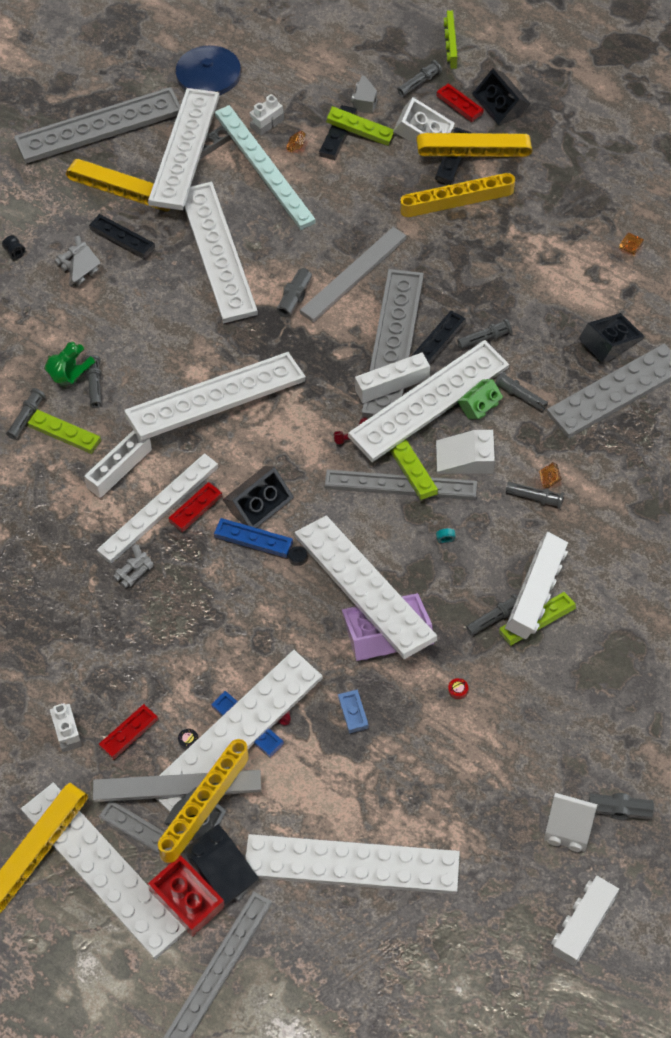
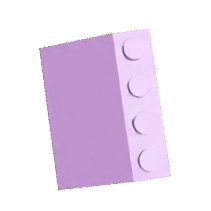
(366, 639)

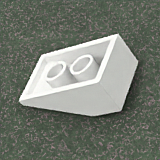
(419, 119)
(466, 453)
(570, 822)

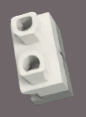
(266, 115)
(65, 727)

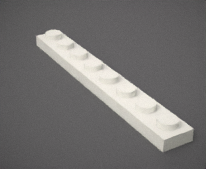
(157, 508)

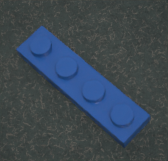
(253, 537)
(268, 742)

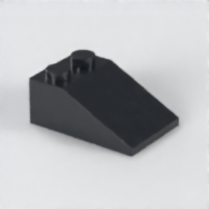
(610, 336)
(221, 864)

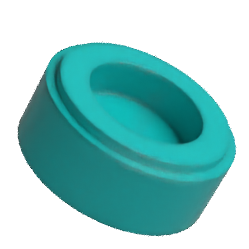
(445, 535)

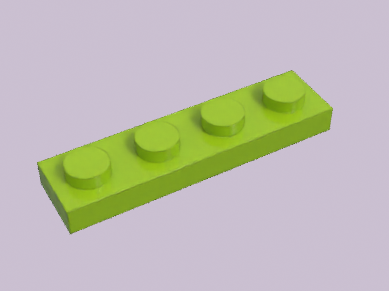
(450, 44)
(360, 126)
(64, 431)
(414, 470)
(554, 609)

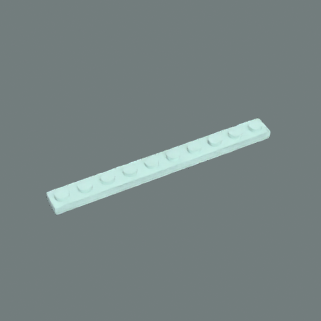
(265, 167)

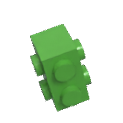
(480, 399)

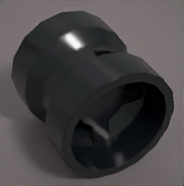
(13, 247)

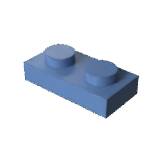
(353, 711)

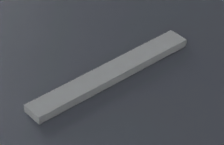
(353, 274)
(396, 484)
(167, 786)
(138, 829)
(219, 967)

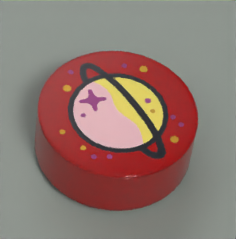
(458, 688)

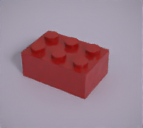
(186, 895)

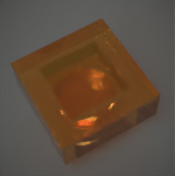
(296, 141)
(631, 243)
(550, 475)

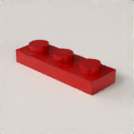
(459, 102)
(195, 507)
(128, 731)

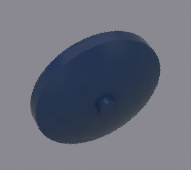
(208, 69)

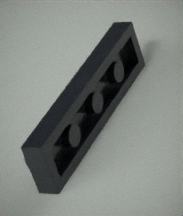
(335, 138)
(449, 164)
(122, 236)
(440, 336)

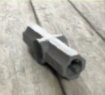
(294, 292)
(622, 806)

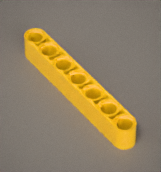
(474, 144)
(111, 181)
(457, 195)
(200, 808)
(39, 841)

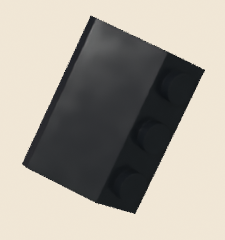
(500, 97)
(258, 497)

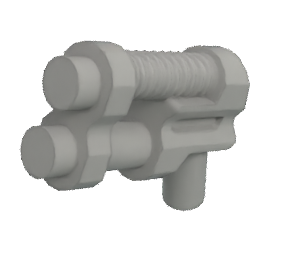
(72, 251)
(139, 564)

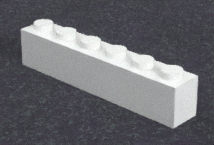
(536, 586)

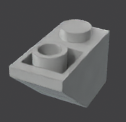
(365, 96)
(81, 265)

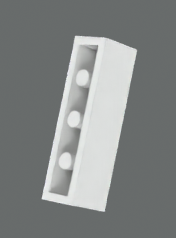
(392, 377)
(116, 464)
(585, 920)

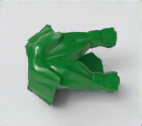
(63, 366)

